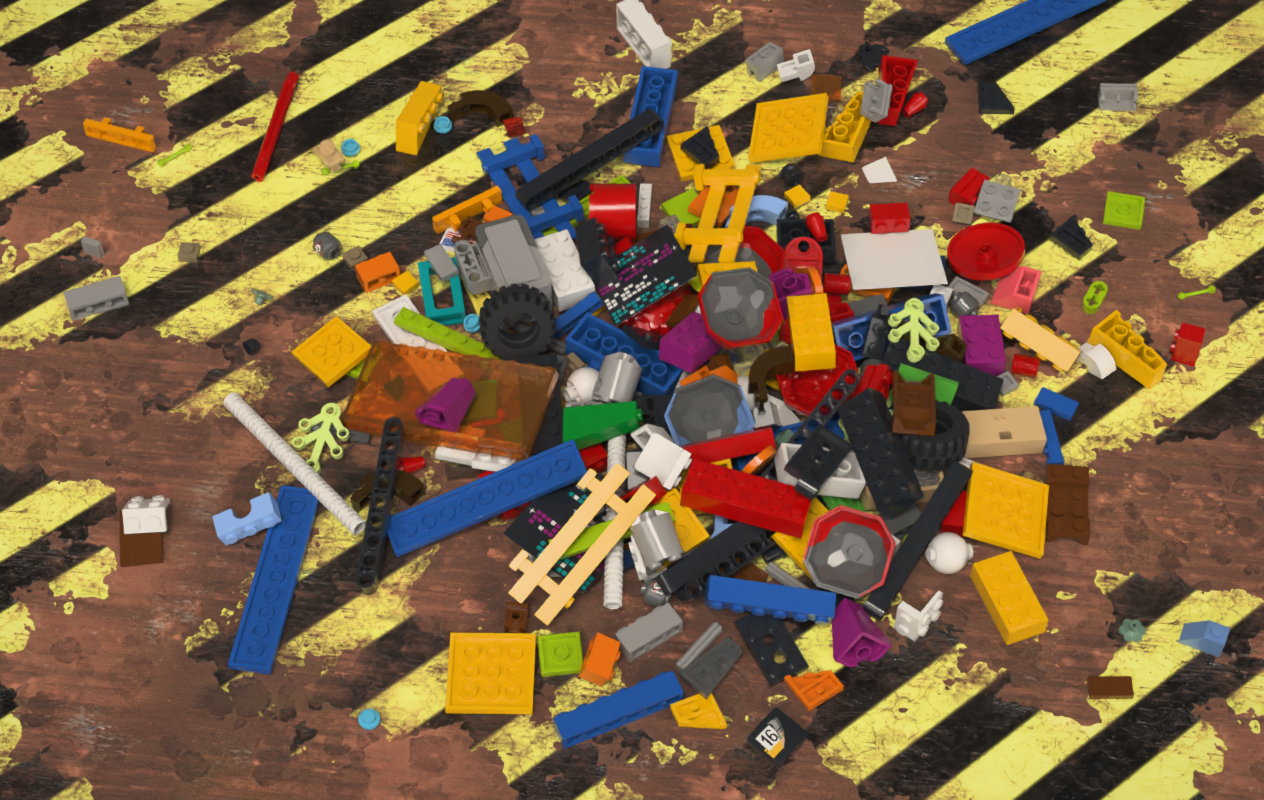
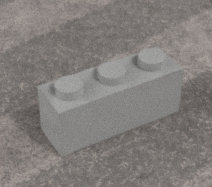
(96, 298)
(649, 632)

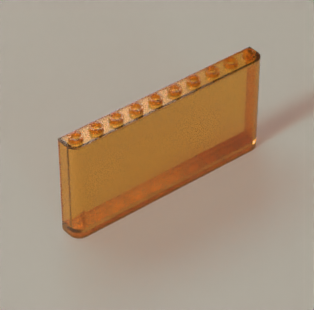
(498, 421)

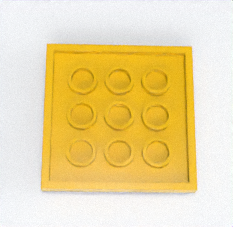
(788, 128)
(1006, 510)
(491, 673)

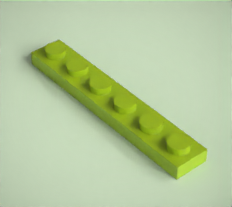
(441, 334)

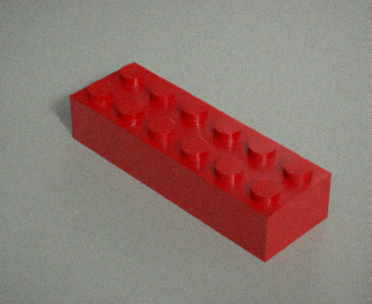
(745, 498)

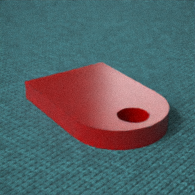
(796, 258)

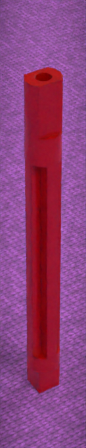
(274, 127)

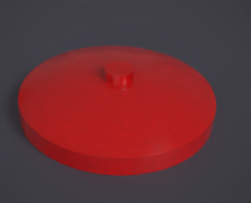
(986, 251)

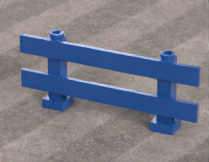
(520, 155)

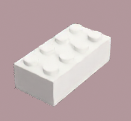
(643, 34)
(568, 278)
(845, 482)

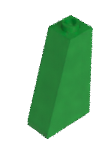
(599, 422)

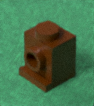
(516, 617)

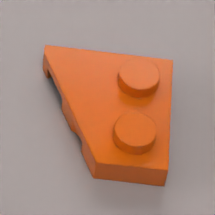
(814, 687)

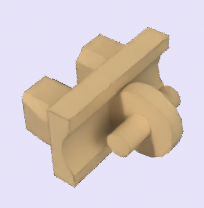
(329, 155)

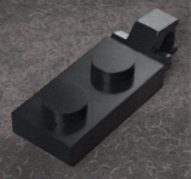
(876, 333)

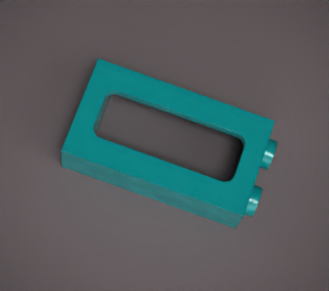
(446, 316)

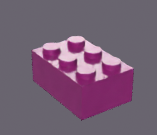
(983, 342)
(688, 344)

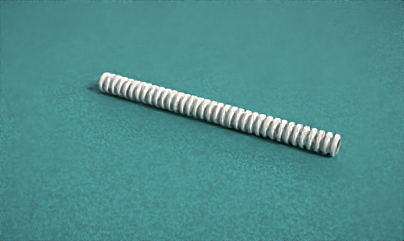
(295, 464)
(614, 558)

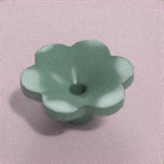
(261, 295)
(1132, 630)

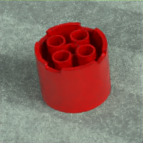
(615, 207)

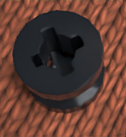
(791, 174)

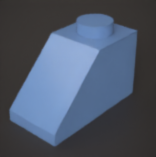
(1205, 636)

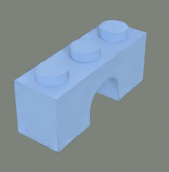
(263, 515)

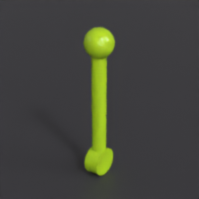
(187, 148)
(355, 164)
(1211, 289)

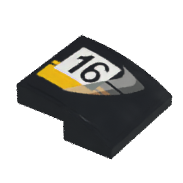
(778, 736)

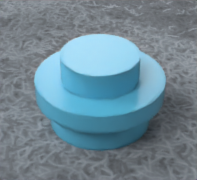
(442, 124)
(350, 147)
(471, 323)
(369, 719)

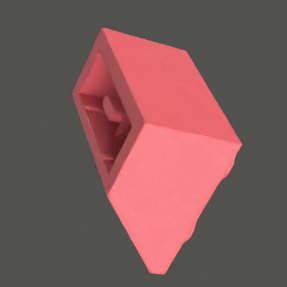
(1017, 289)

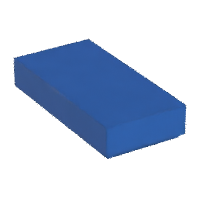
(1056, 403)

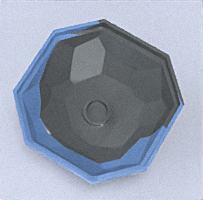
(707, 410)

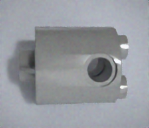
(617, 378)
(656, 538)

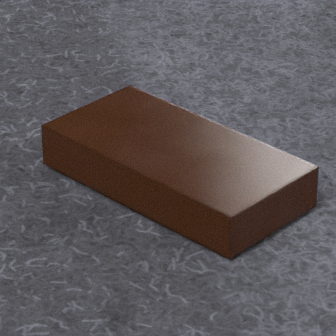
(684, 308)
(1110, 687)

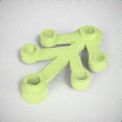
(914, 309)
(322, 434)

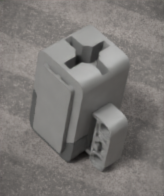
(501, 257)

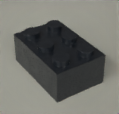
(793, 228)
(597, 252)

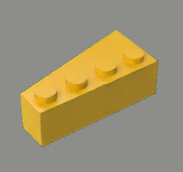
(417, 117)
(847, 132)
(1040, 339)
(1128, 350)

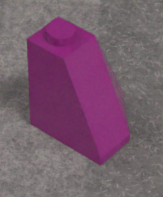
(790, 284)
(447, 405)
(856, 635)

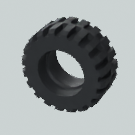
(514, 300)
(945, 446)

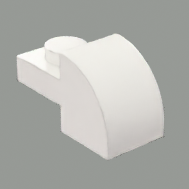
(801, 66)
(1097, 359)

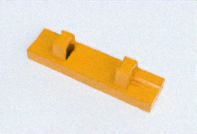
(107, 131)
(471, 207)

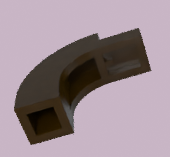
(481, 103)
(949, 346)
(768, 364)
(407, 489)

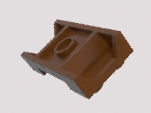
(913, 405)
(1067, 502)

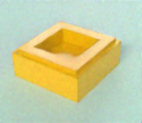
(797, 196)
(837, 202)
(405, 283)

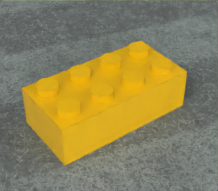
(811, 332)
(1009, 598)

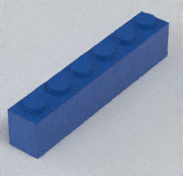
(770, 599)
(617, 709)

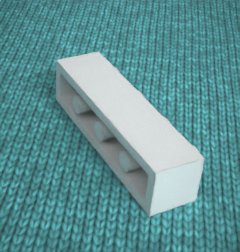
(644, 205)

